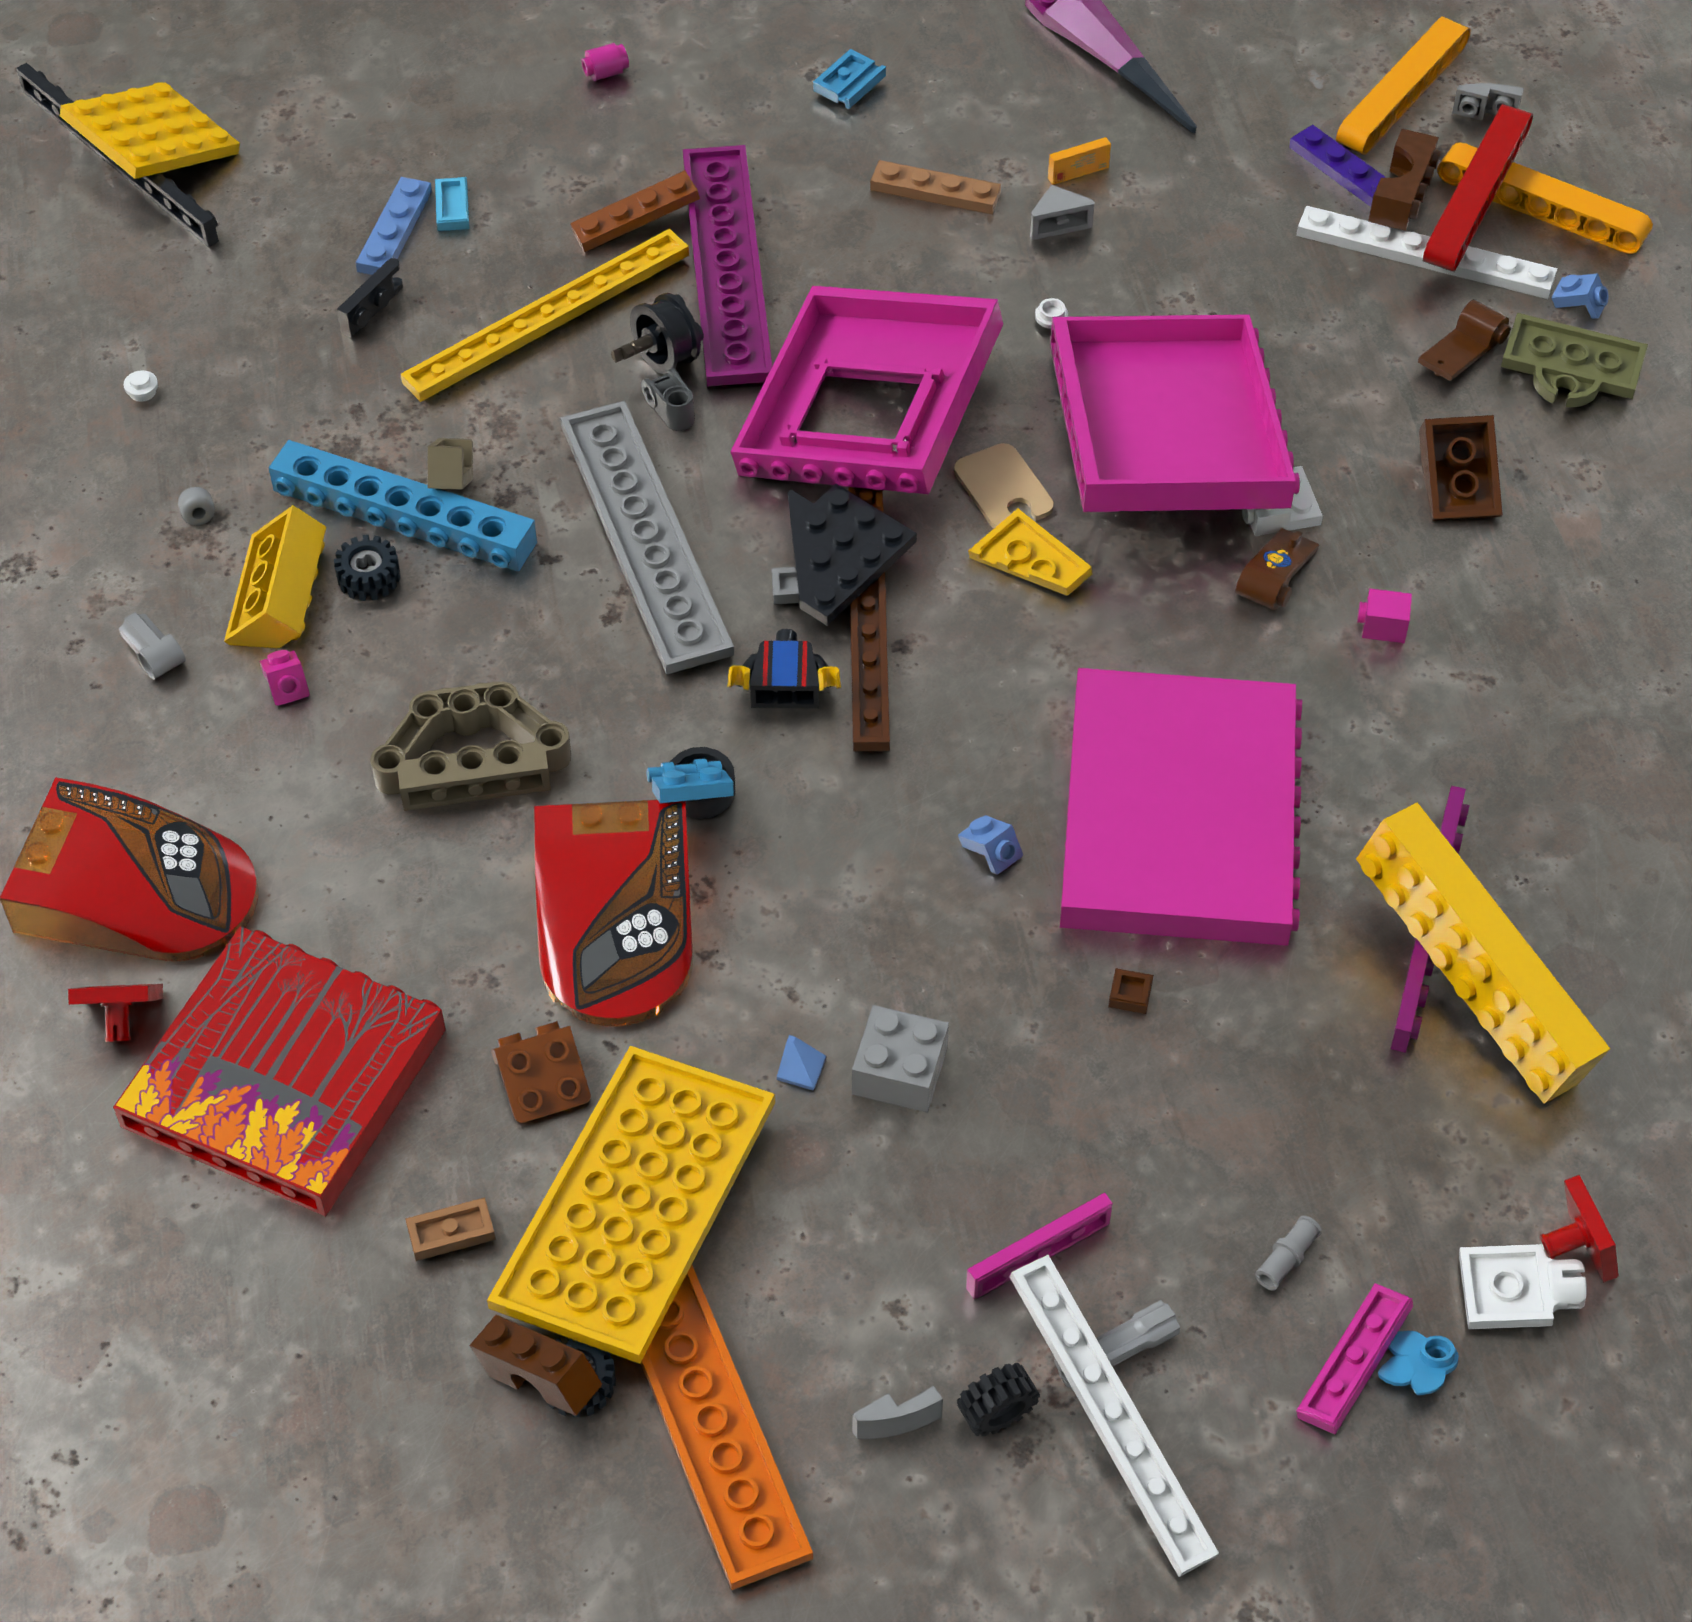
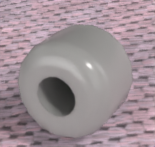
(196, 506)

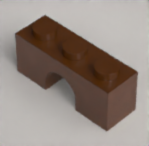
(520, 1354)

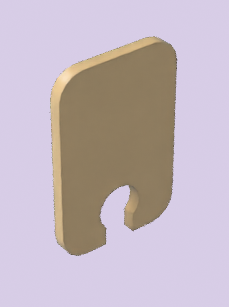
(1000, 478)

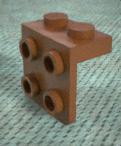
(541, 1072)

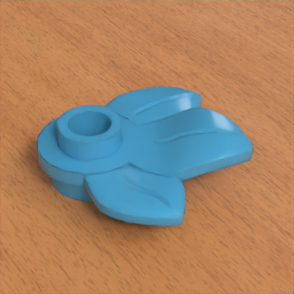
(1419, 1362)

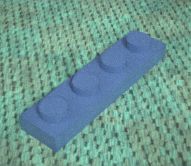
(394, 224)

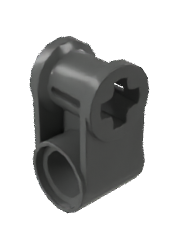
(670, 400)

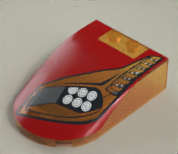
(127, 877)
(613, 907)

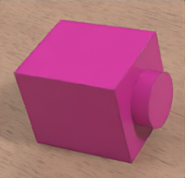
(1385, 615)

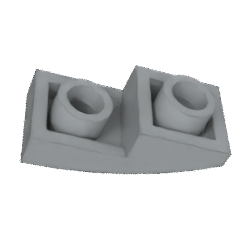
(1483, 98)

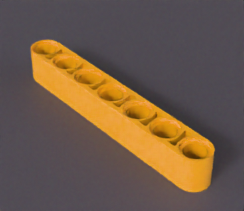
(1403, 85)
(1558, 203)

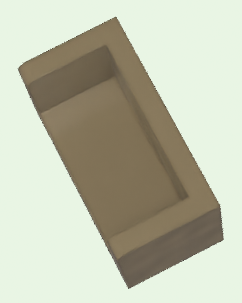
(450, 463)

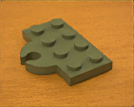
(1573, 359)

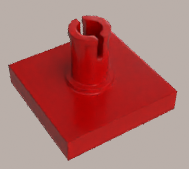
(116, 1003)
(1586, 1230)

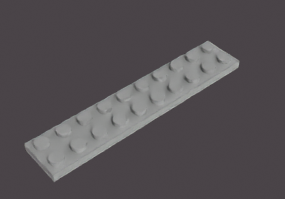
(647, 538)

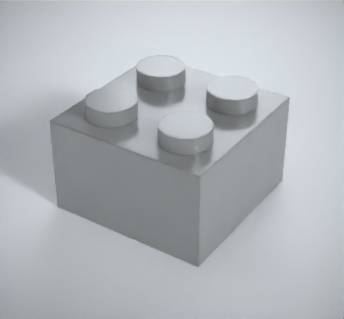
(900, 1058)

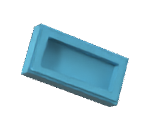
(452, 204)

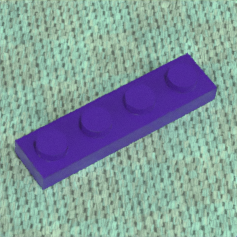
(1337, 162)

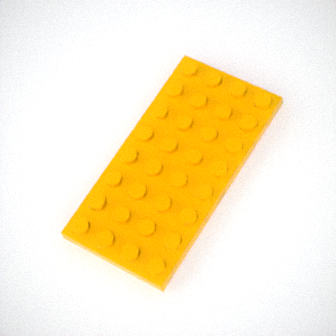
(632, 1204)

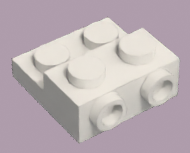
(1301, 515)

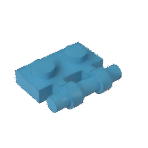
(689, 781)

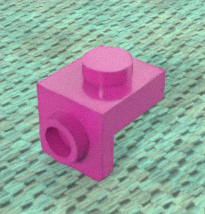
(285, 676)

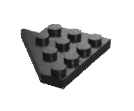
(841, 549)

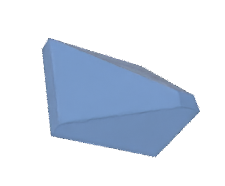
(800, 1064)

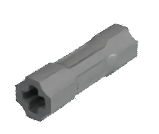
(1143, 1331)

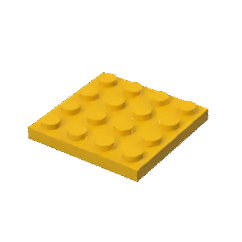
(149, 129)

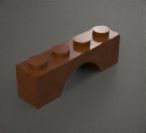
(1400, 197)

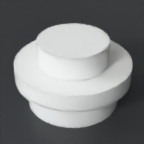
(1050, 308)
(141, 385)

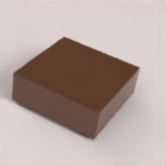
(1130, 991)

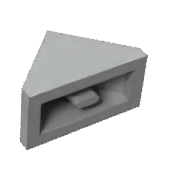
(1060, 213)

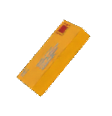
(1079, 161)

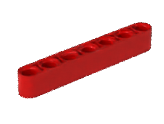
(1477, 188)

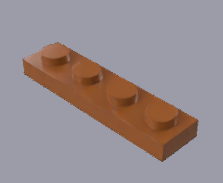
(635, 211)

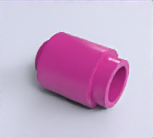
(605, 61)

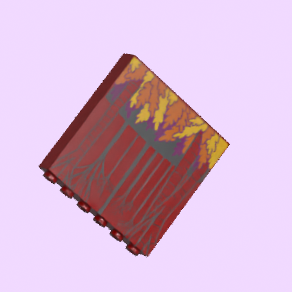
(281, 1069)

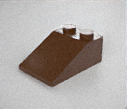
(1461, 467)

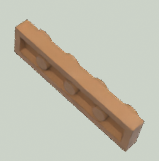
(935, 187)

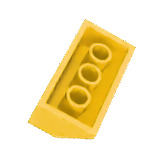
(276, 581)

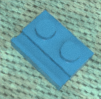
(849, 78)

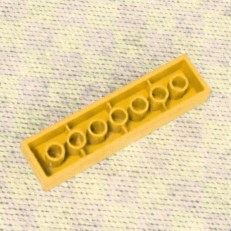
(1481, 953)

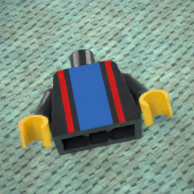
(784, 674)

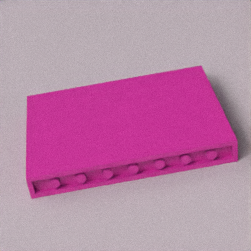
(1171, 414)
(1183, 807)

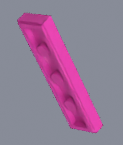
(1045, 1241)
(1354, 1358)

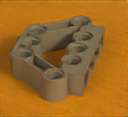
(473, 772)

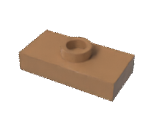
(450, 1229)

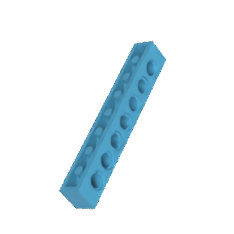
(403, 505)

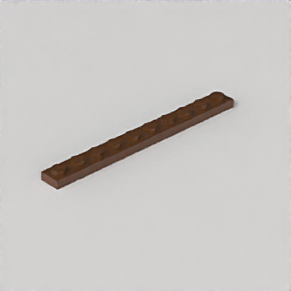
(869, 657)

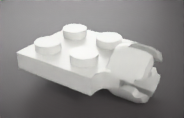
(1518, 1286)

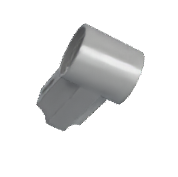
(154, 649)

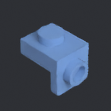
(1581, 290)
(993, 840)

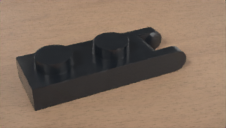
(369, 298)

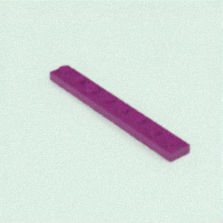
(1414, 991)

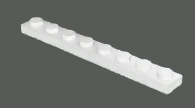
(1410, 246)
(1114, 1416)

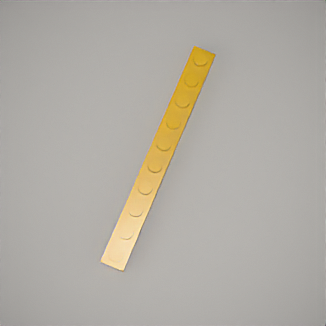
(544, 315)

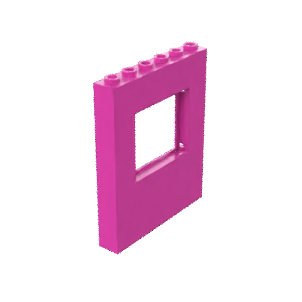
(870, 337)

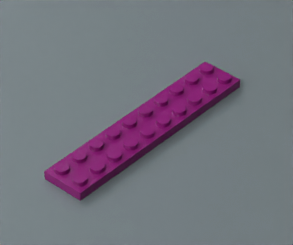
(727, 267)

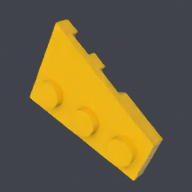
(1031, 553)

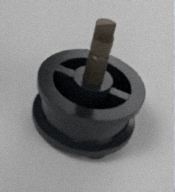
(662, 334)

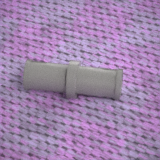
(1288, 1253)

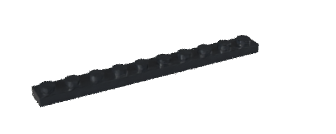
(156, 187)

